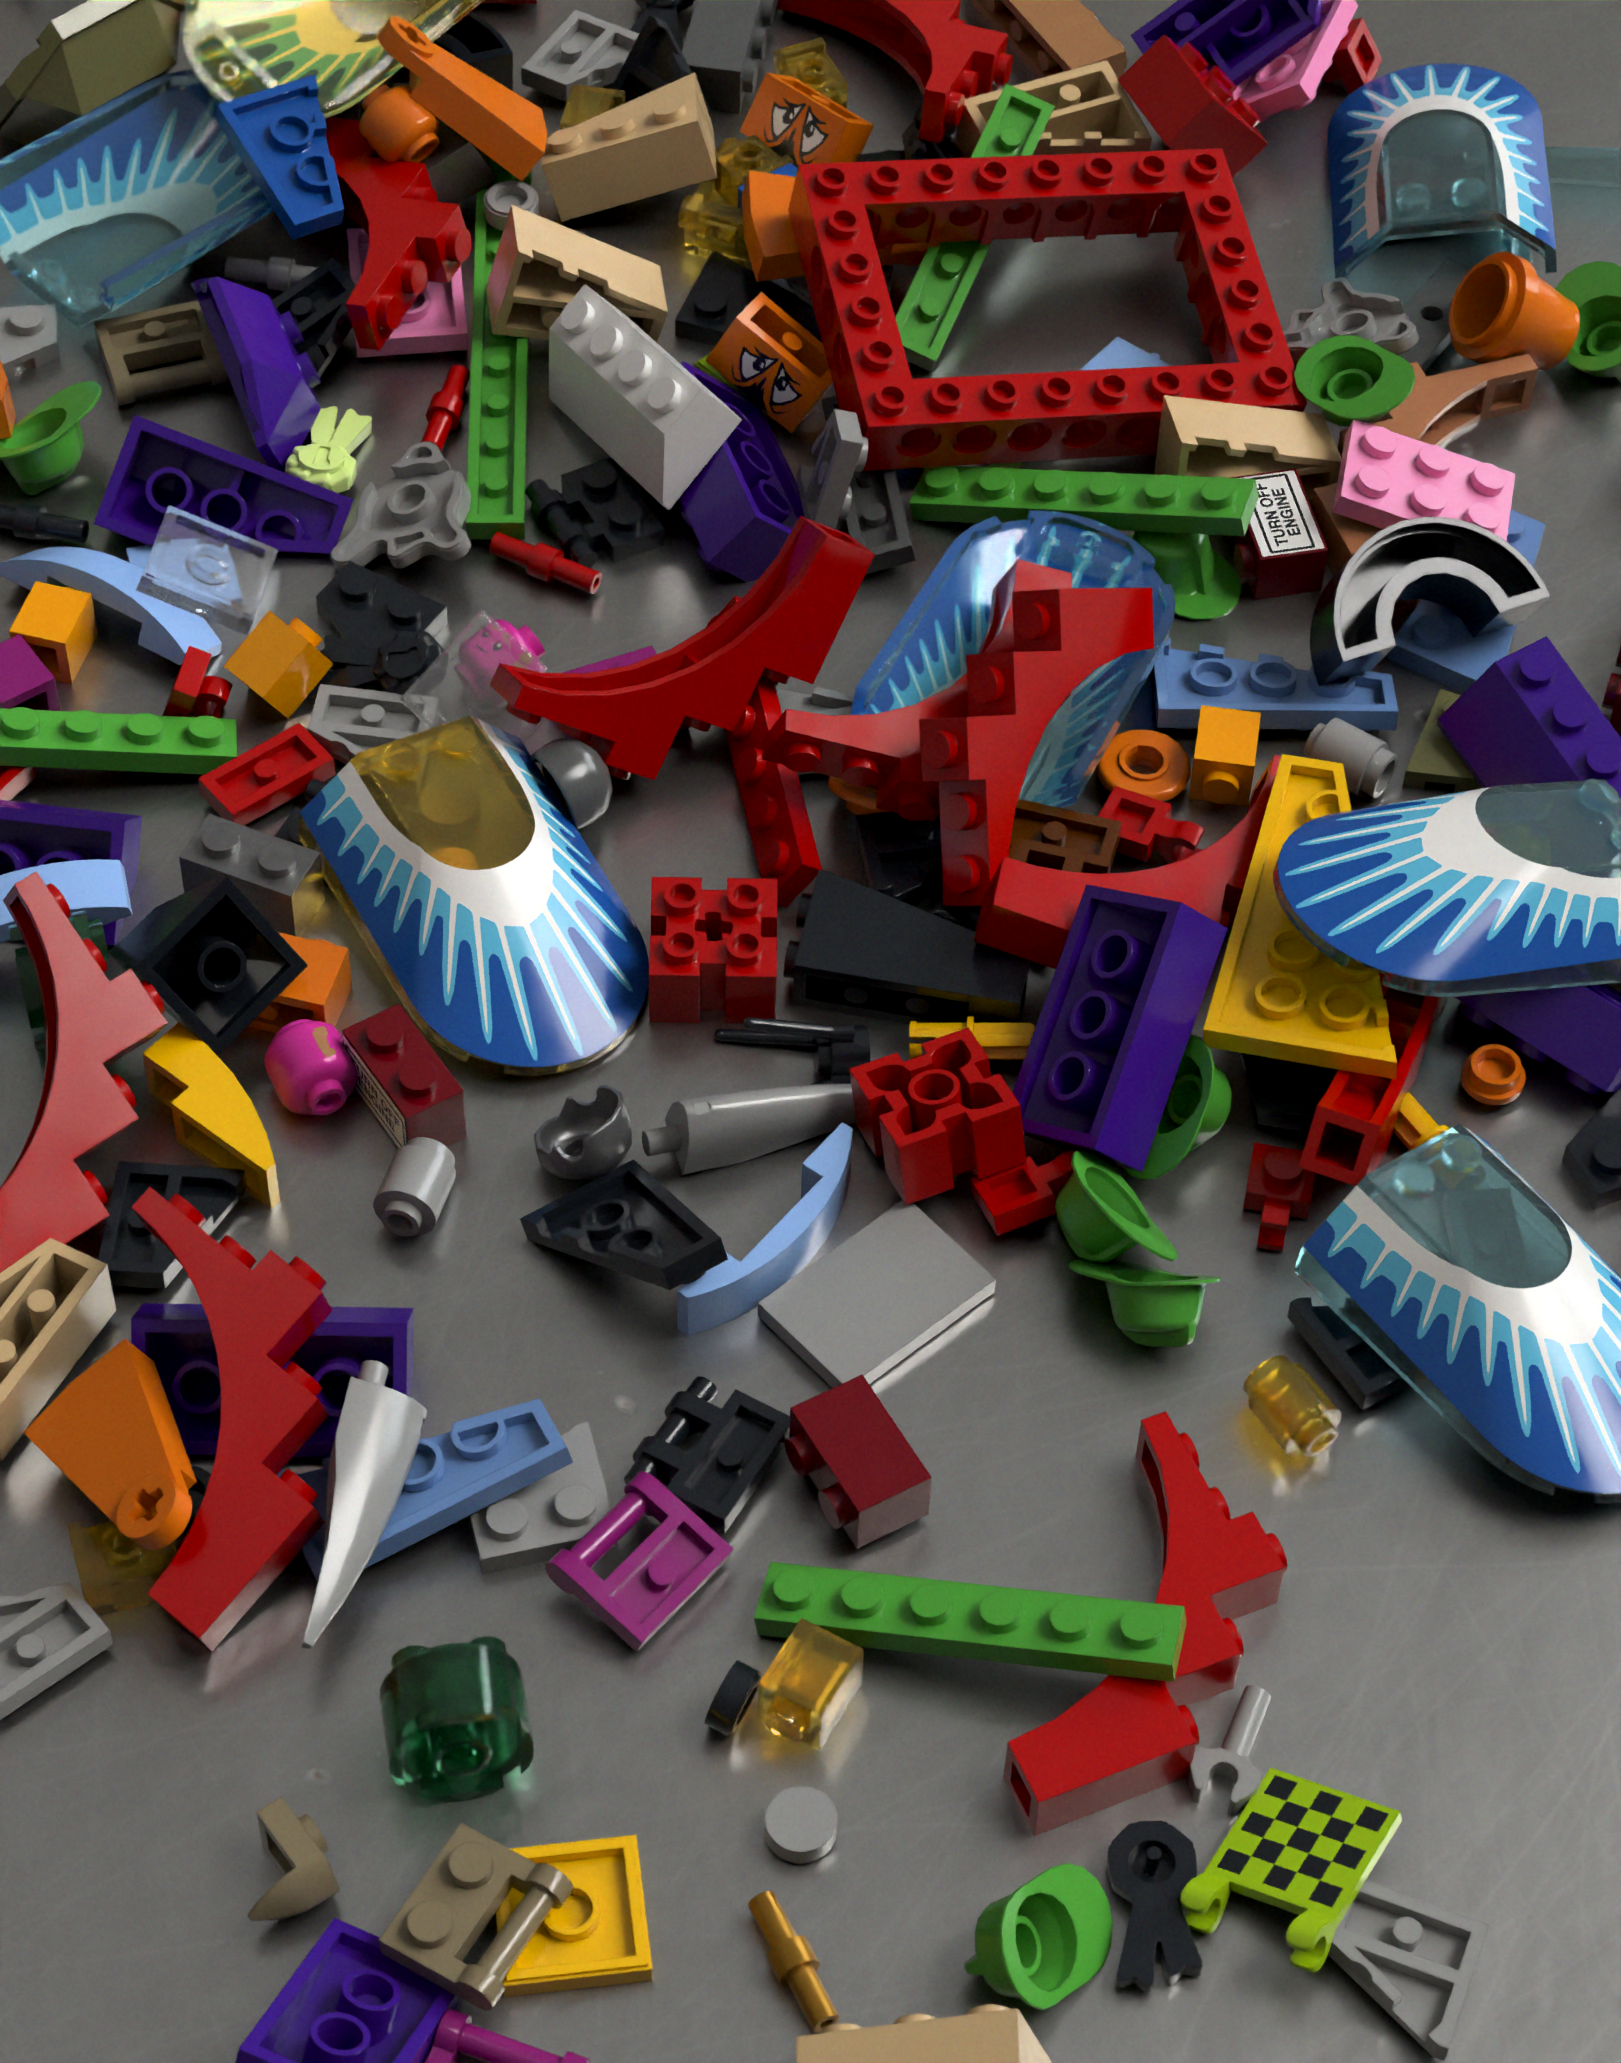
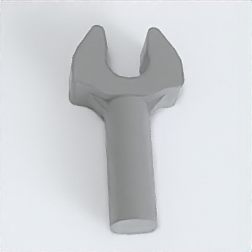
(1232, 1757)

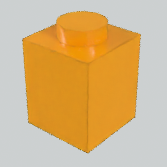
(57, 627)
(280, 662)
(1224, 755)

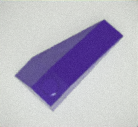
(222, 487)

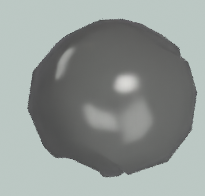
(576, 778)

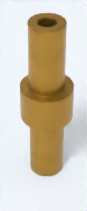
(793, 1961)

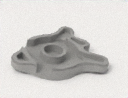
(1351, 312)
(410, 514)

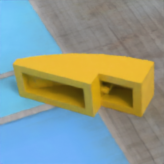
(211, 1110)

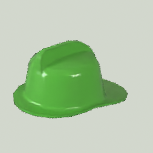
(1597, 295)
(1353, 379)
(49, 439)
(1200, 578)
(1193, 1111)
(1104, 1214)
(1149, 1302)
(1044, 1937)

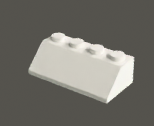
(633, 397)

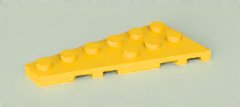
(1274, 986)

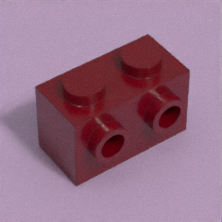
(858, 1462)

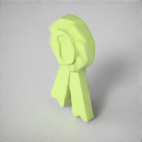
(328, 457)

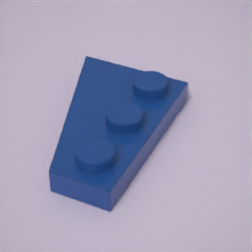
(287, 153)

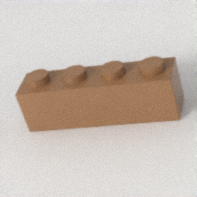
(1053, 34)

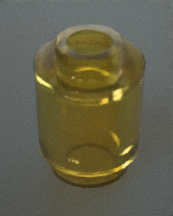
(1292, 1407)

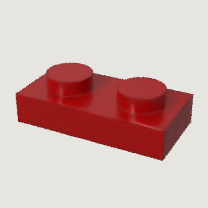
(266, 775)

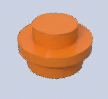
(1493, 1075)

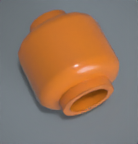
(398, 125)

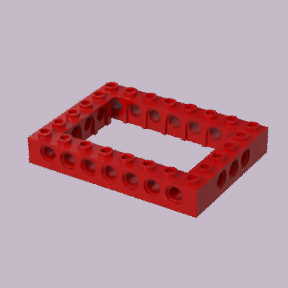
(859, 207)

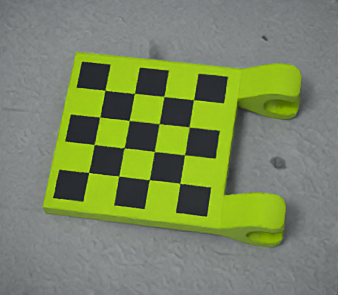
(1299, 1852)

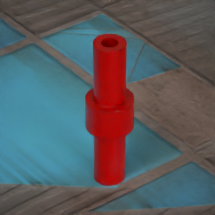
(446, 406)
(545, 562)

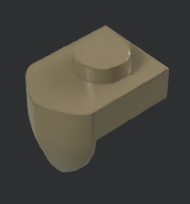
(299, 1854)

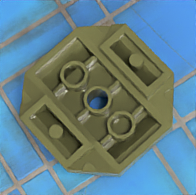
(87, 62)

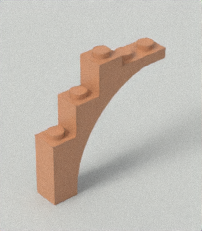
(1431, 414)

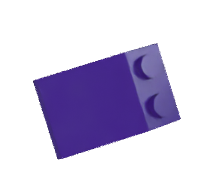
(349, 2007)

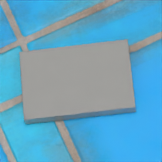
(876, 1296)

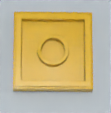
(599, 1929)

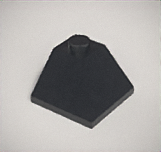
(210, 960)

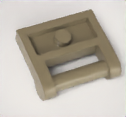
(157, 339)
(456, 1905)

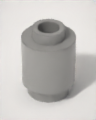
(1364, 757)
(415, 1187)

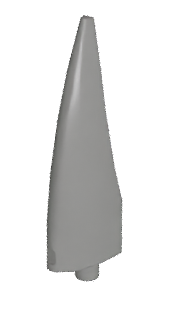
(748, 1123)
(365, 1479)

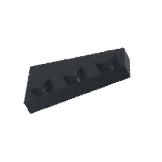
(724, 292)
(629, 1227)

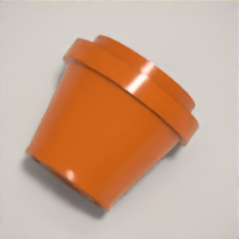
(1510, 312)

